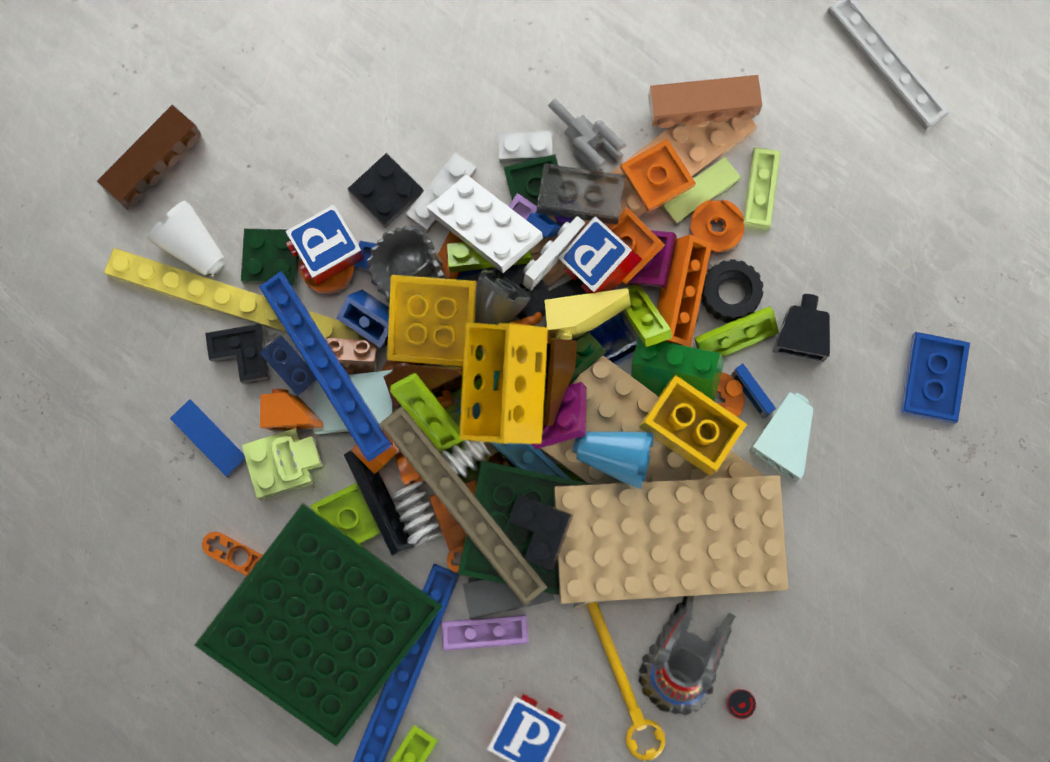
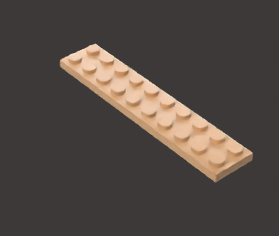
(697, 148)

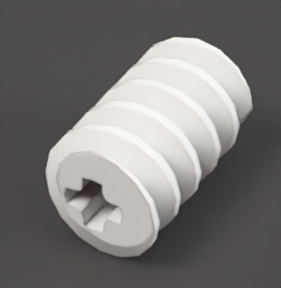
(466, 456)
(416, 514)

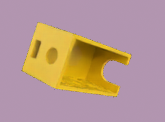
(517, 406)

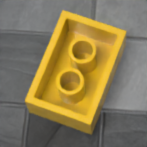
(693, 425)

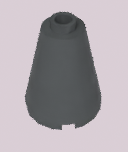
(498, 299)

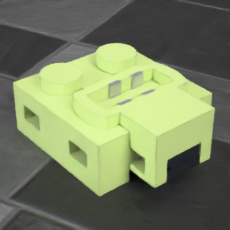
(281, 463)

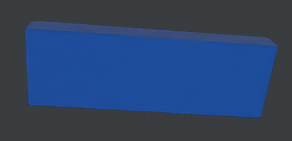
(208, 438)

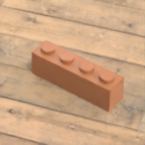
(705, 101)

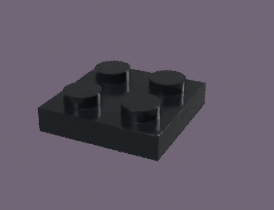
(385, 190)

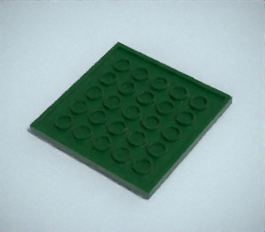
(318, 624)

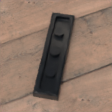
(380, 505)

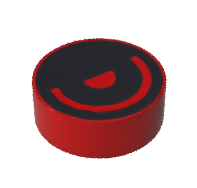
(741, 704)

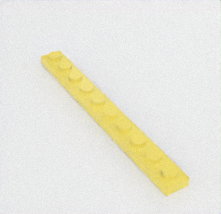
(210, 293)

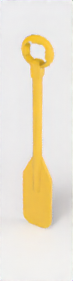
(634, 710)

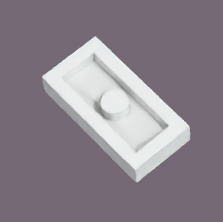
(524, 146)

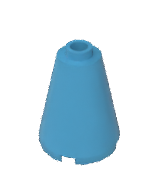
(617, 454)

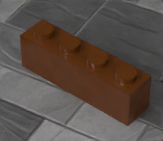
(150, 157)

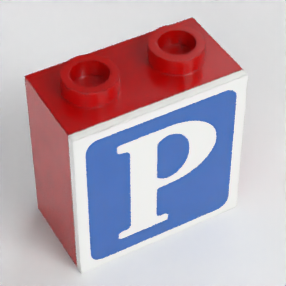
(324, 245)
(599, 258)
(527, 732)

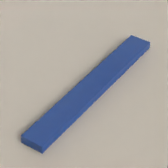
(326, 367)
(401, 683)

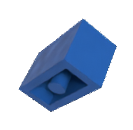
(366, 317)

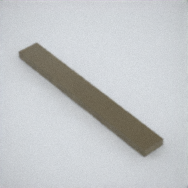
(463, 505)

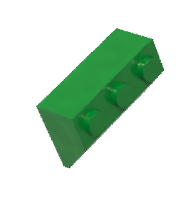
(660, 362)

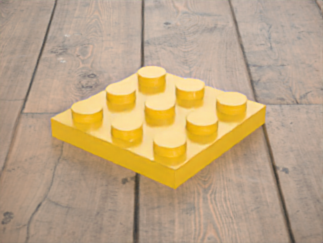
(429, 319)

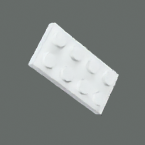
(485, 223)

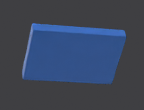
(935, 377)

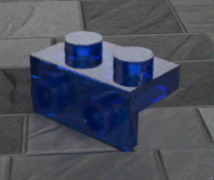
(614, 338)

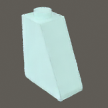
(786, 437)

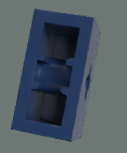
(288, 365)

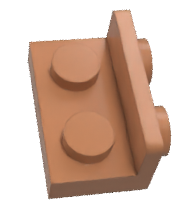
(355, 354)

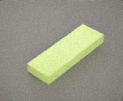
(707, 187)
(761, 188)

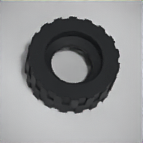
(736, 270)

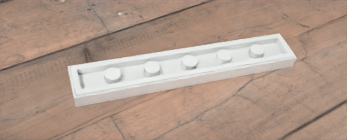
(888, 62)

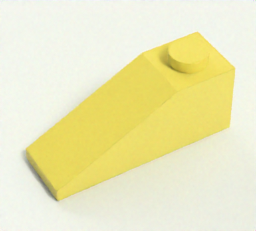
(575, 315)

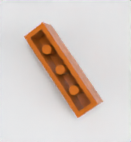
(683, 292)

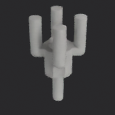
(588, 138)

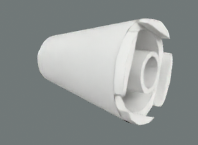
(187, 239)

